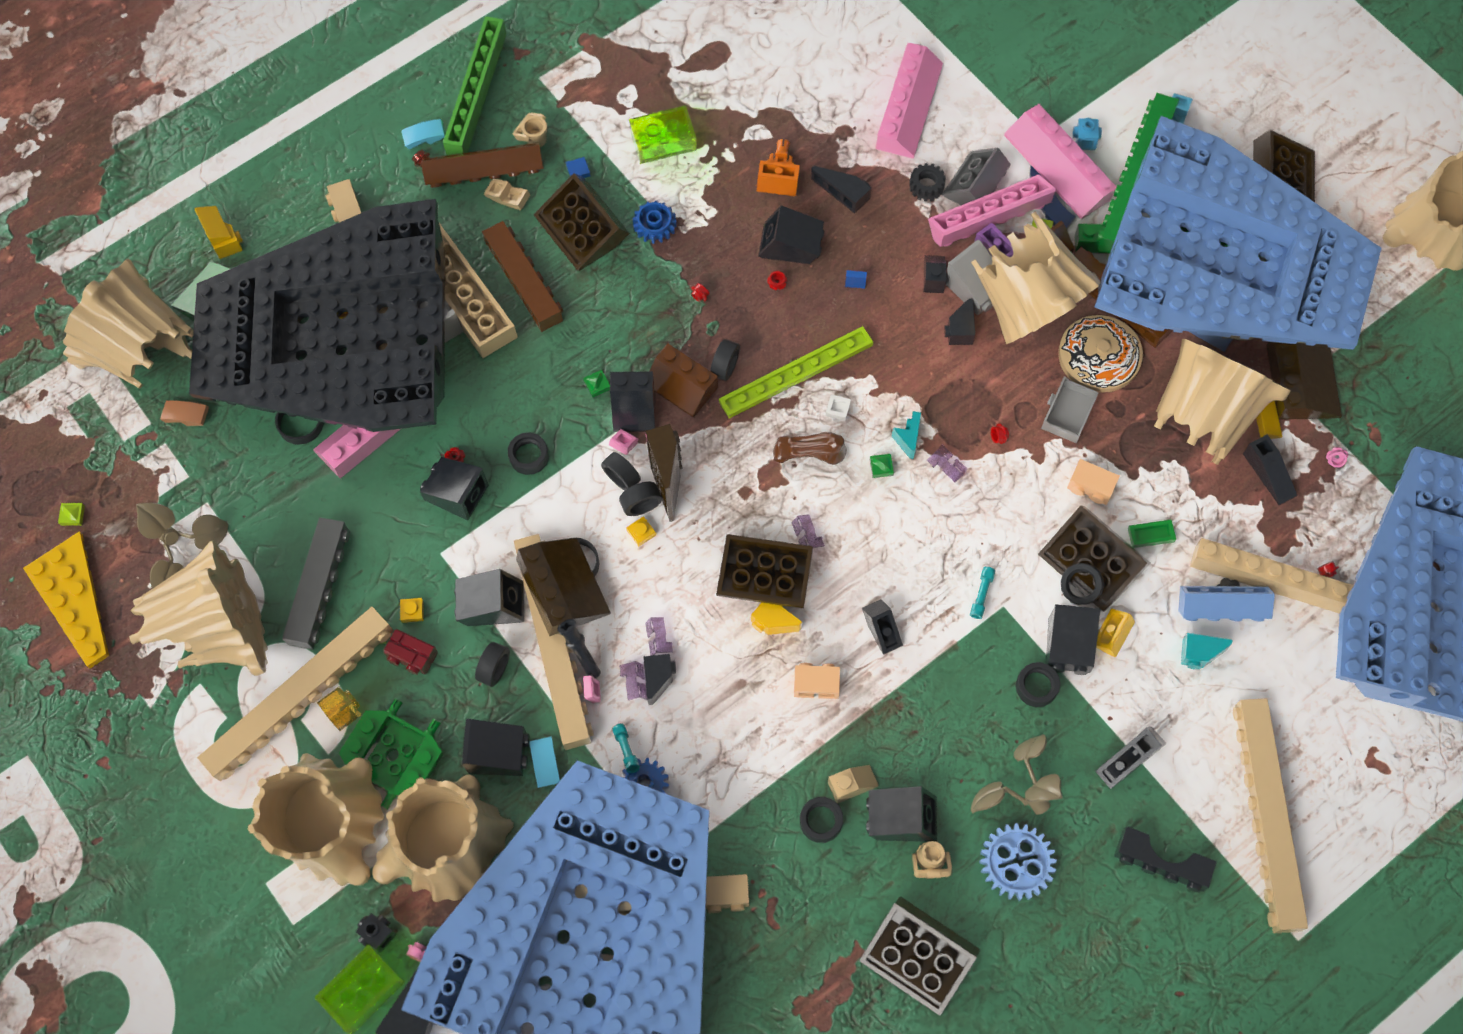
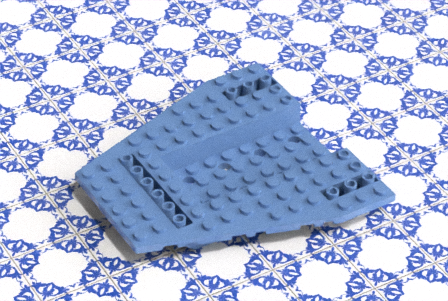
(1186, 281)
(1389, 610)
(503, 935)

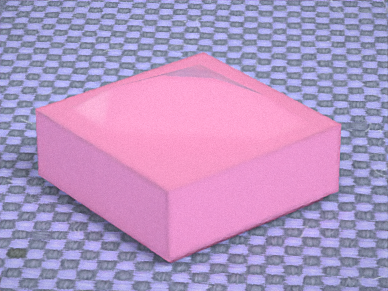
(623, 441)
(591, 689)

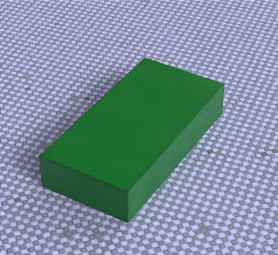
(1151, 533)

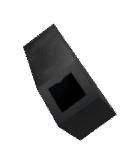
(1270, 468)

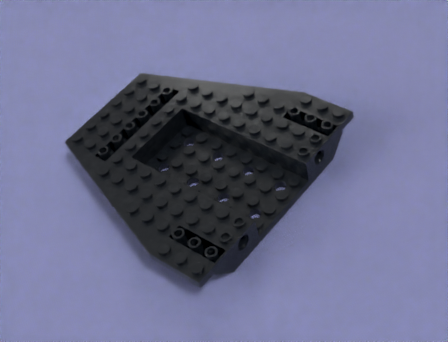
(253, 336)

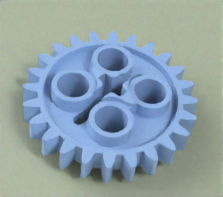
(1025, 882)

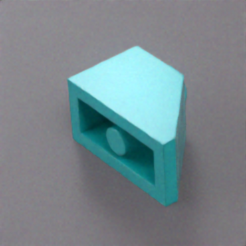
(1202, 649)

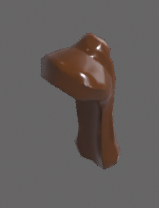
(823, 446)

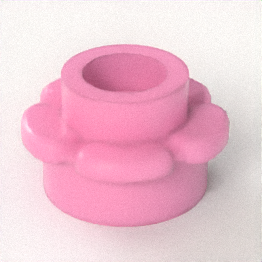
(1337, 462)
(416, 951)

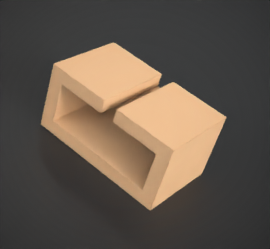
(1093, 482)
(816, 679)

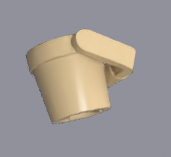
(533, 129)
(931, 859)

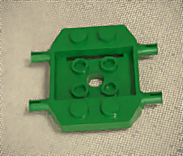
(416, 750)

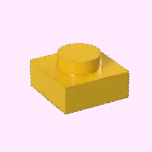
(641, 531)
(411, 610)

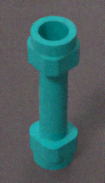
(978, 608)
(630, 760)

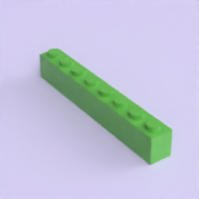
(475, 86)

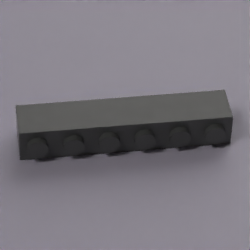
(316, 583)

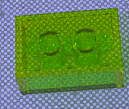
(663, 134)
(359, 990)

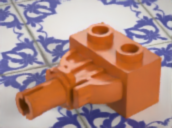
(778, 175)

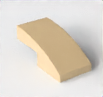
(505, 194)

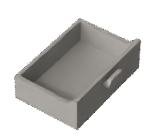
(1069, 410)

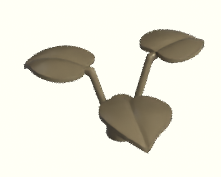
(156, 521)
(1037, 796)

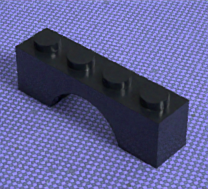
(1136, 849)

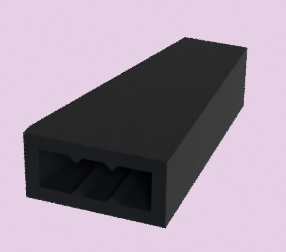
(402, 1022)

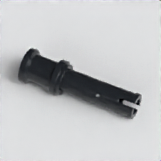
(576, 642)

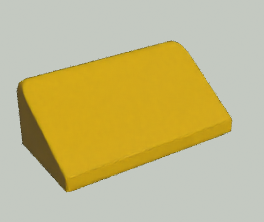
(213, 224)
(1268, 422)
(1114, 631)

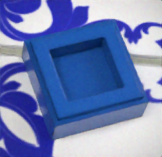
(579, 167)
(855, 279)

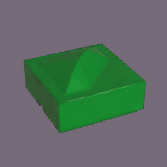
(597, 383)
(881, 465)

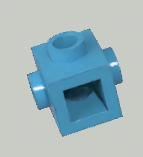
(1087, 133)

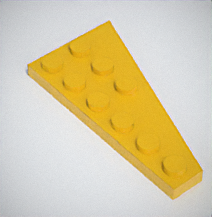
(70, 594)

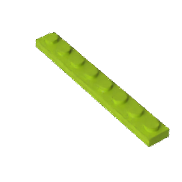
(795, 372)

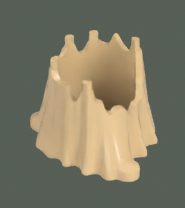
(1433, 217)
(1034, 283)
(119, 322)
(1215, 397)
(209, 611)
(319, 817)
(441, 838)

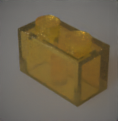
(340, 708)

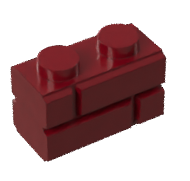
(410, 652)

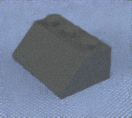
(977, 176)

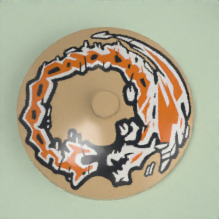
(1100, 353)

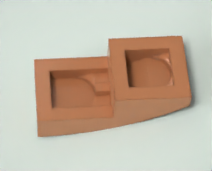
(186, 412)

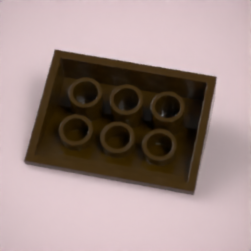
(1287, 161)
(580, 222)
(1308, 376)
(665, 464)
(1092, 542)
(765, 571)
(561, 583)
(920, 955)

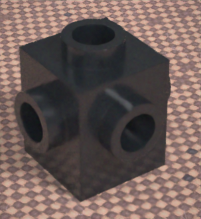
(382, 934)

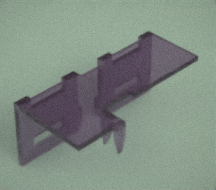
(950, 470)
(807, 525)
(660, 636)
(632, 688)

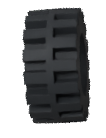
(930, 172)

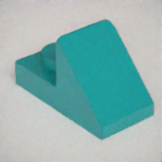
(907, 437)

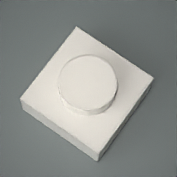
(838, 407)

